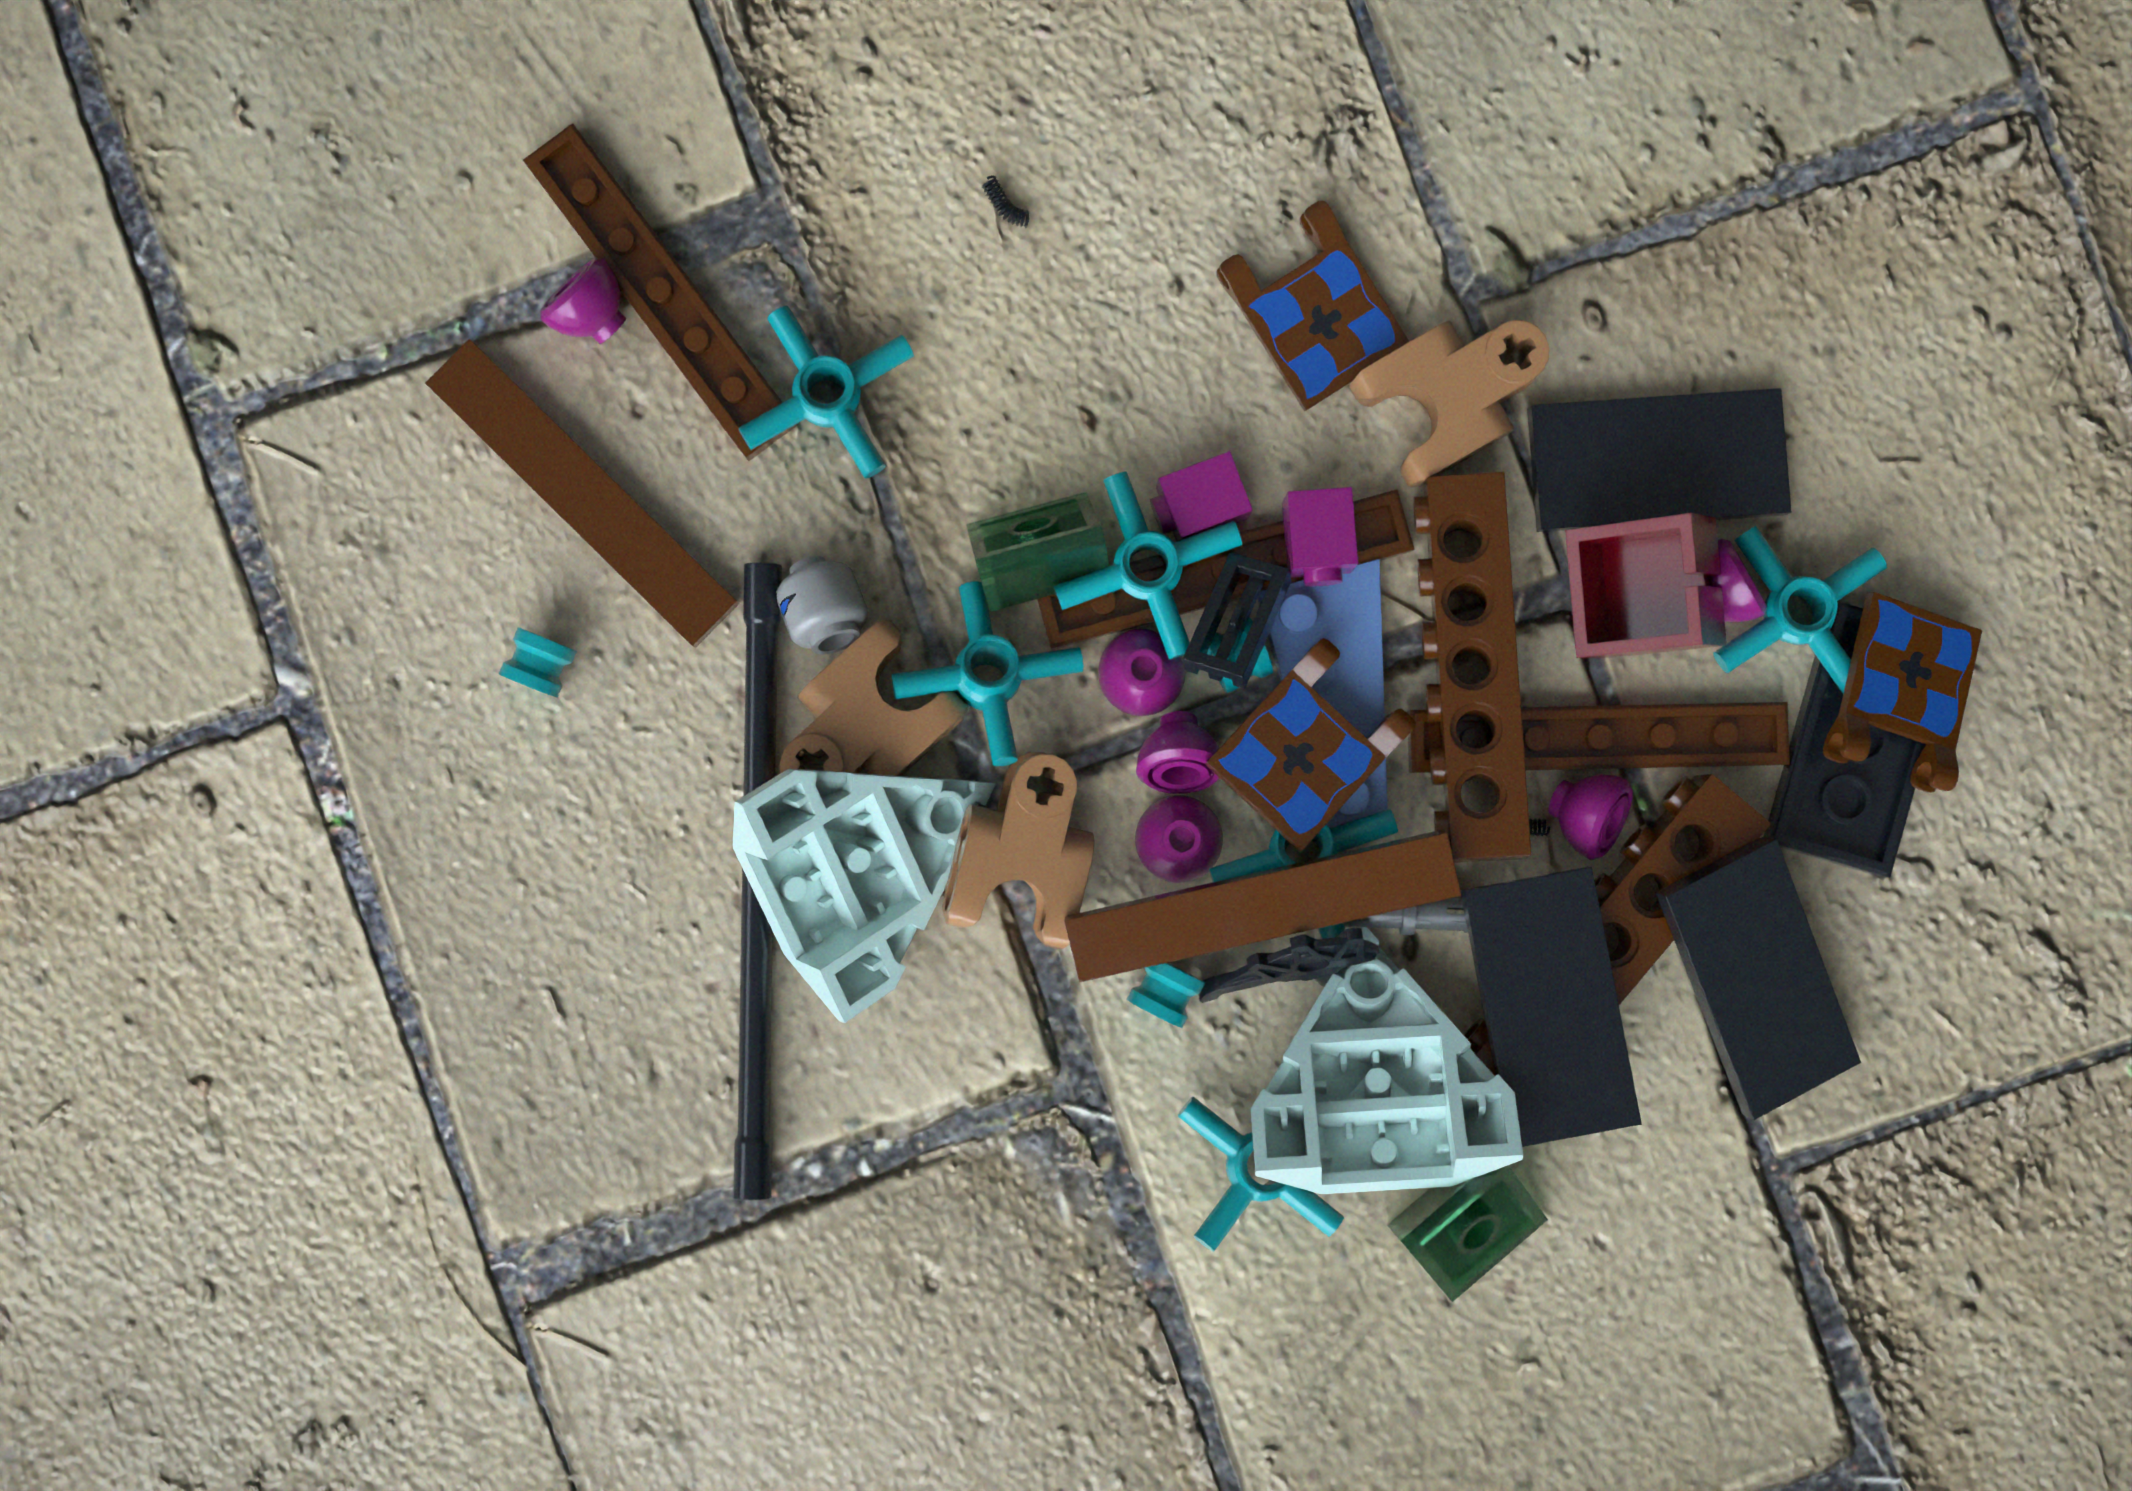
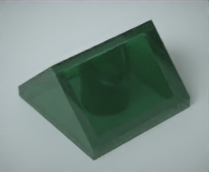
(1037, 548)
(1468, 1227)

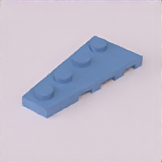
(1354, 684)

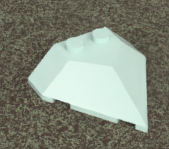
(850, 871)
(1381, 1094)

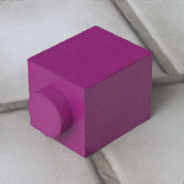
(1200, 498)
(1320, 535)

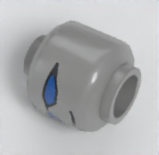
(822, 605)

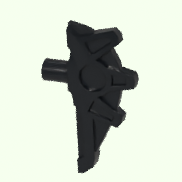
(1303, 961)

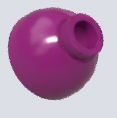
(586, 303)
(1740, 595)
(1139, 674)
(1176, 755)
(1592, 812)
(1179, 839)

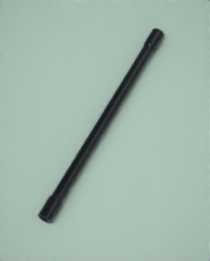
(753, 1141)

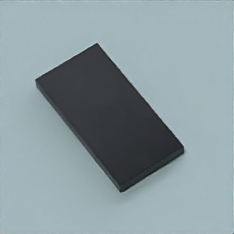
(1659, 458)
(1848, 809)
(1758, 977)
(1551, 1004)

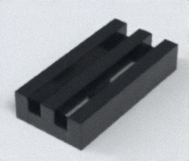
(1220, 664)

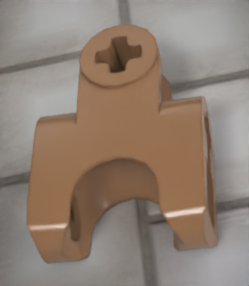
(1457, 387)
(856, 723)
(1026, 843)

